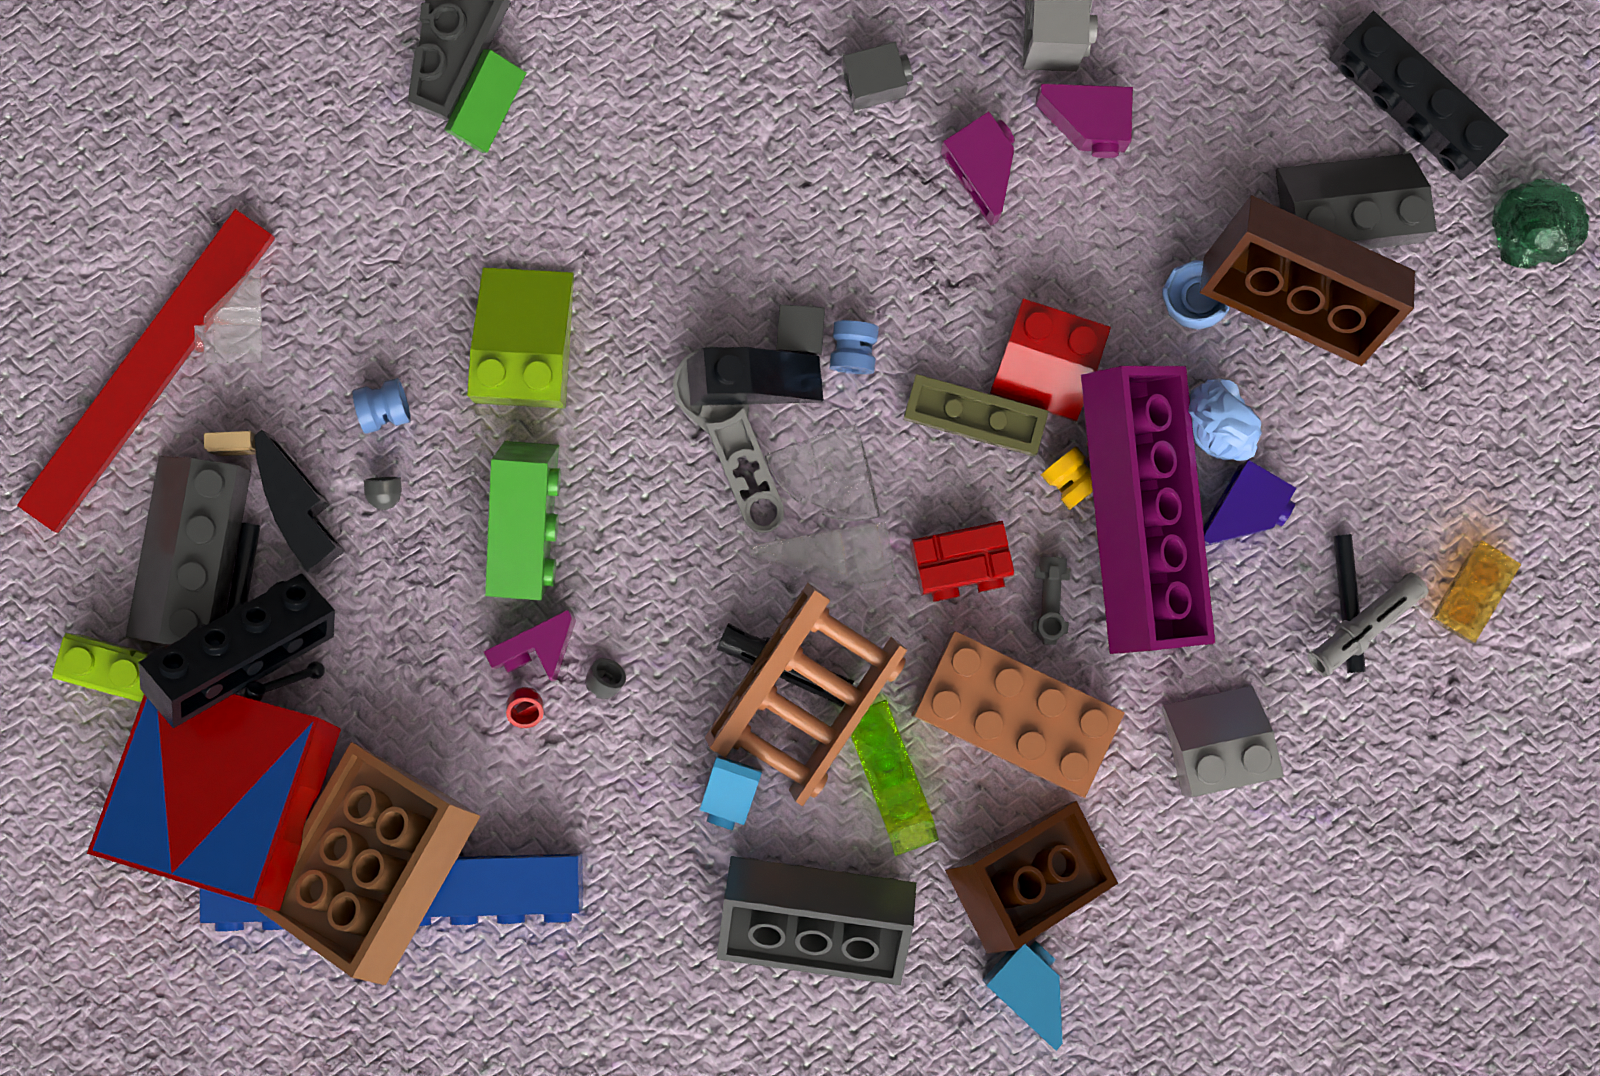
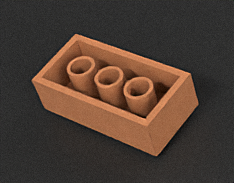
(1018, 714)

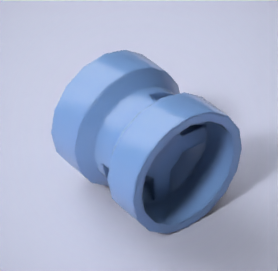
(854, 347)
(381, 406)

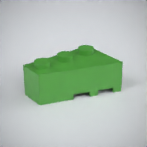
(522, 520)

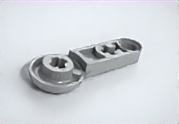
(732, 440)

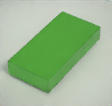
(485, 101)

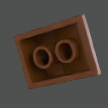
(1031, 878)

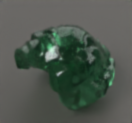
(1539, 223)

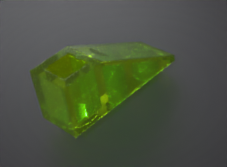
(893, 781)

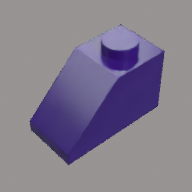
(1249, 505)

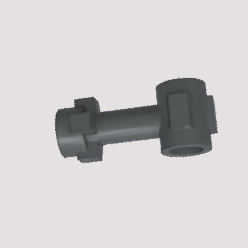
(1051, 624)

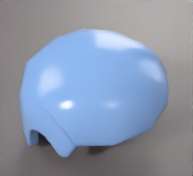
(1186, 303)

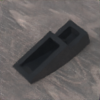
(295, 505)

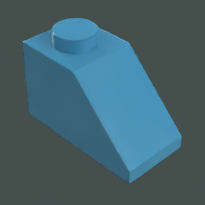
(730, 792)
(1030, 989)

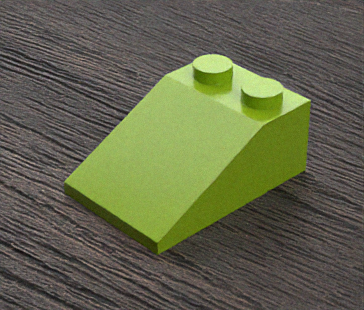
(521, 338)

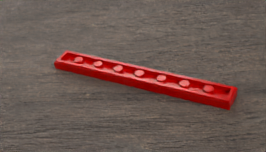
(143, 374)

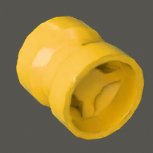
(1070, 477)

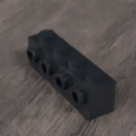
(1418, 96)
(236, 649)

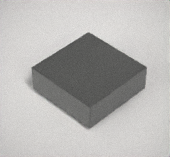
(800, 329)

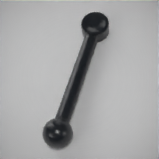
(257, 690)

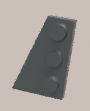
(449, 49)

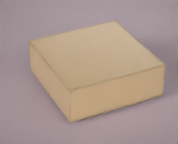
(230, 443)

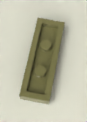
(976, 415)

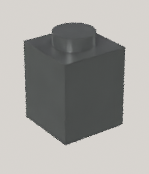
(876, 75)

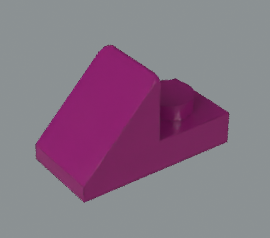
(547, 639)

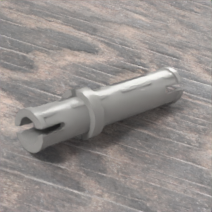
(1353, 635)

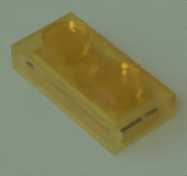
(1475, 591)

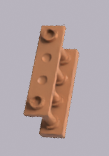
(785, 653)

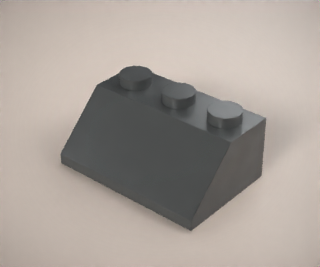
(1363, 200)

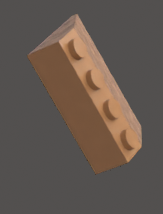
(371, 864)

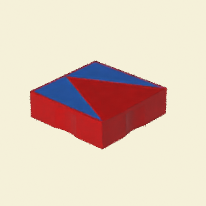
(217, 797)

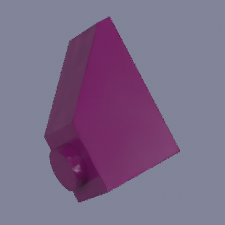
(1090, 116)
(982, 162)

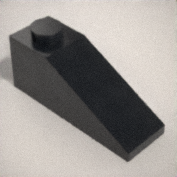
(753, 377)

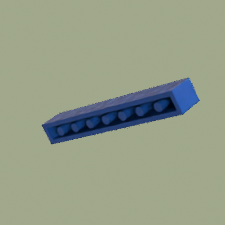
(473, 888)

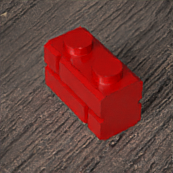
(961, 560)

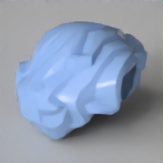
(1223, 421)

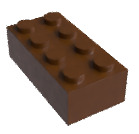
(1307, 281)

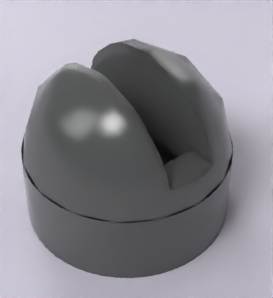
(383, 492)
(610, 669)

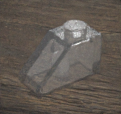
(234, 325)

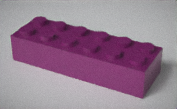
(1147, 508)

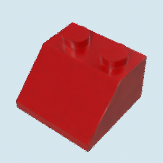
(1046, 358)

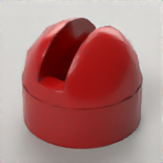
(528, 712)

